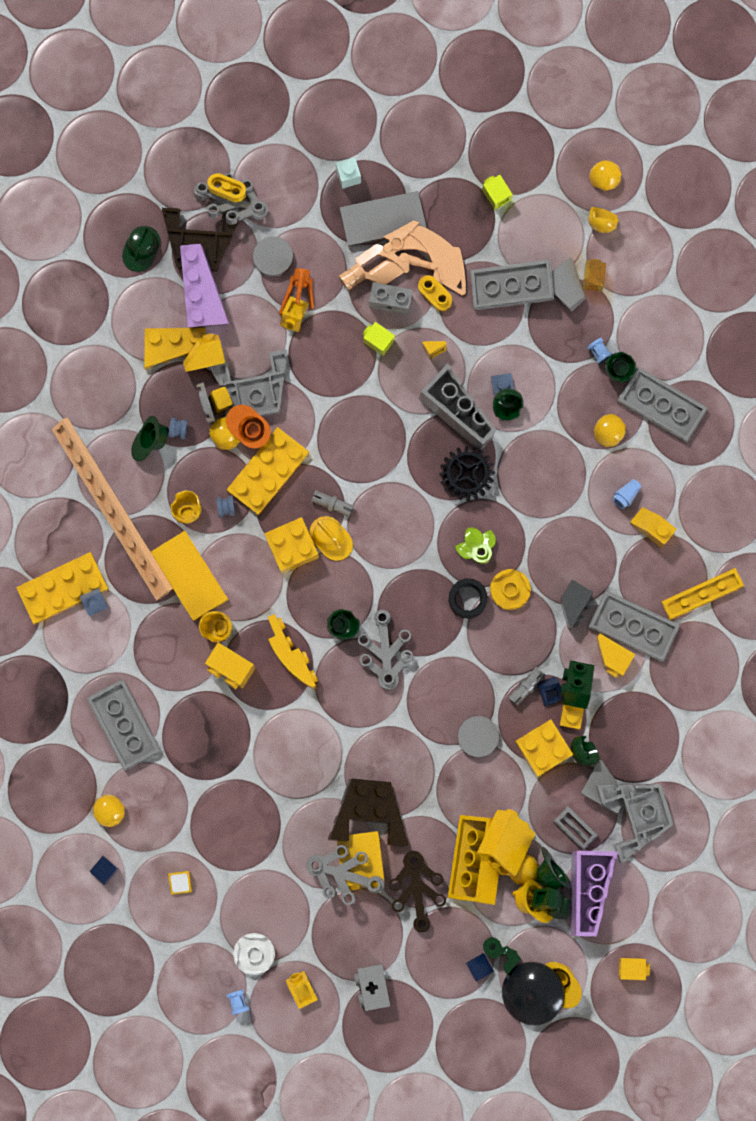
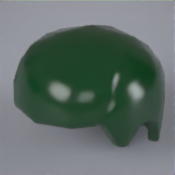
(620, 367)
(507, 404)
(342, 624)
(584, 752)

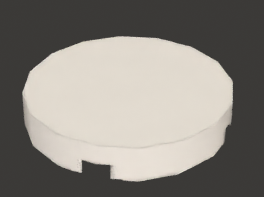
(254, 954)

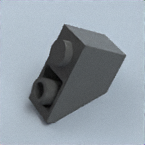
(574, 601)

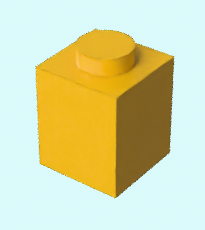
(633, 969)

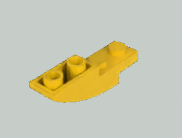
(293, 660)

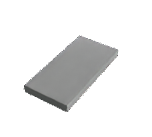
(377, 218)
(512, 285)
(662, 405)
(634, 626)
(123, 725)

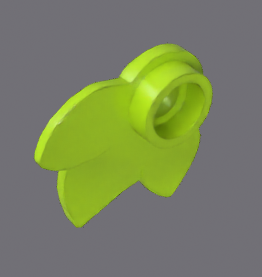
(476, 542)

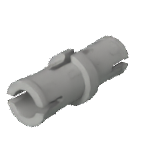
(332, 503)
(526, 686)

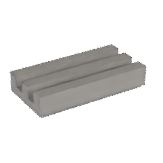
(575, 828)

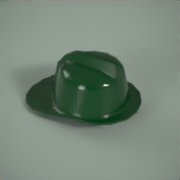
(141, 248)
(150, 437)
(551, 874)

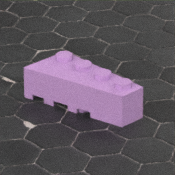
(201, 294)
(589, 889)

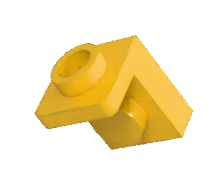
(293, 314)
(571, 717)
(301, 989)

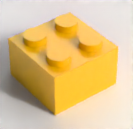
(291, 545)
(230, 666)
(543, 748)

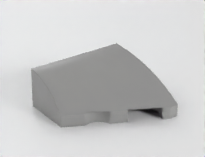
(567, 285)
(601, 775)

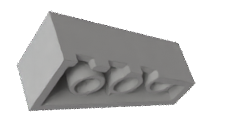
(457, 408)

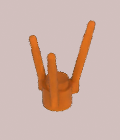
(301, 280)

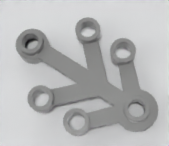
(229, 206)
(385, 653)
(341, 873)

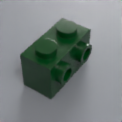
(578, 684)

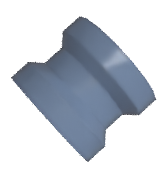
(178, 428)
(225, 506)

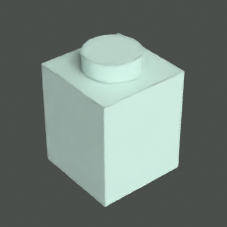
(348, 173)

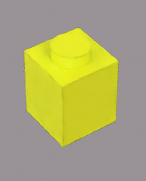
(496, 191)
(378, 338)

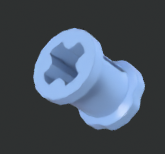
(599, 351)
(237, 1002)

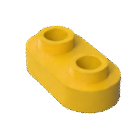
(227, 188)
(434, 292)

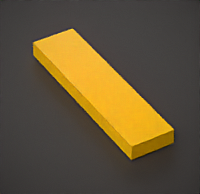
(702, 594)

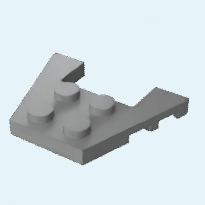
(259, 392)
(645, 810)

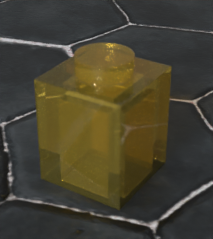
(594, 275)

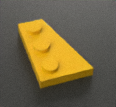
(169, 343)

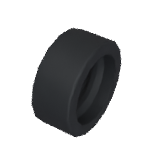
(468, 583)

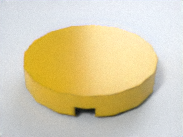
(510, 589)

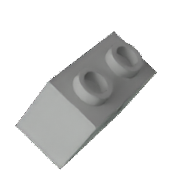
(390, 298)
(366, 999)

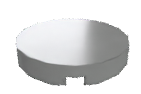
(273, 256)
(205, 402)
(478, 736)

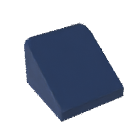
(550, 691)
(104, 870)
(479, 967)

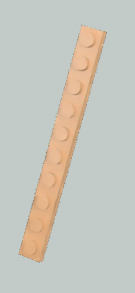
(112, 509)

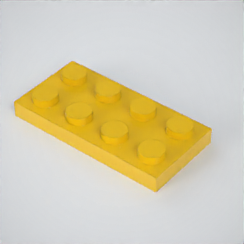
(268, 471)
(61, 588)

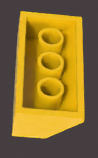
(471, 875)

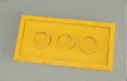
(189, 576)

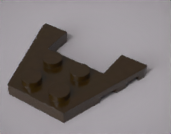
(213, 242)
(369, 803)

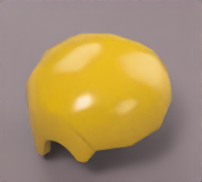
(605, 175)
(602, 220)
(609, 430)
(222, 436)
(186, 507)
(215, 626)
(108, 810)
(526, 871)

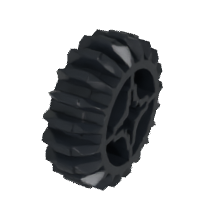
(456, 459)

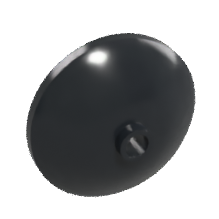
(539, 982)

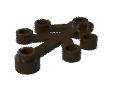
(417, 887)

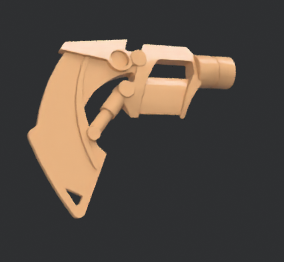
(445, 259)

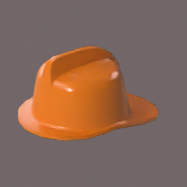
(248, 426)

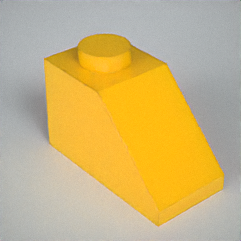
(204, 353)
(653, 526)
(613, 656)

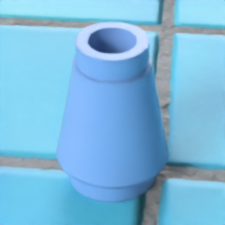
(626, 494)

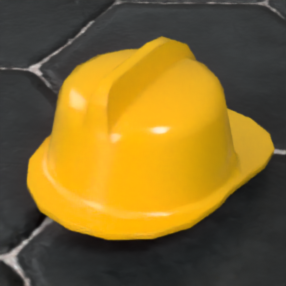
(331, 538)
(524, 898)
(571, 986)

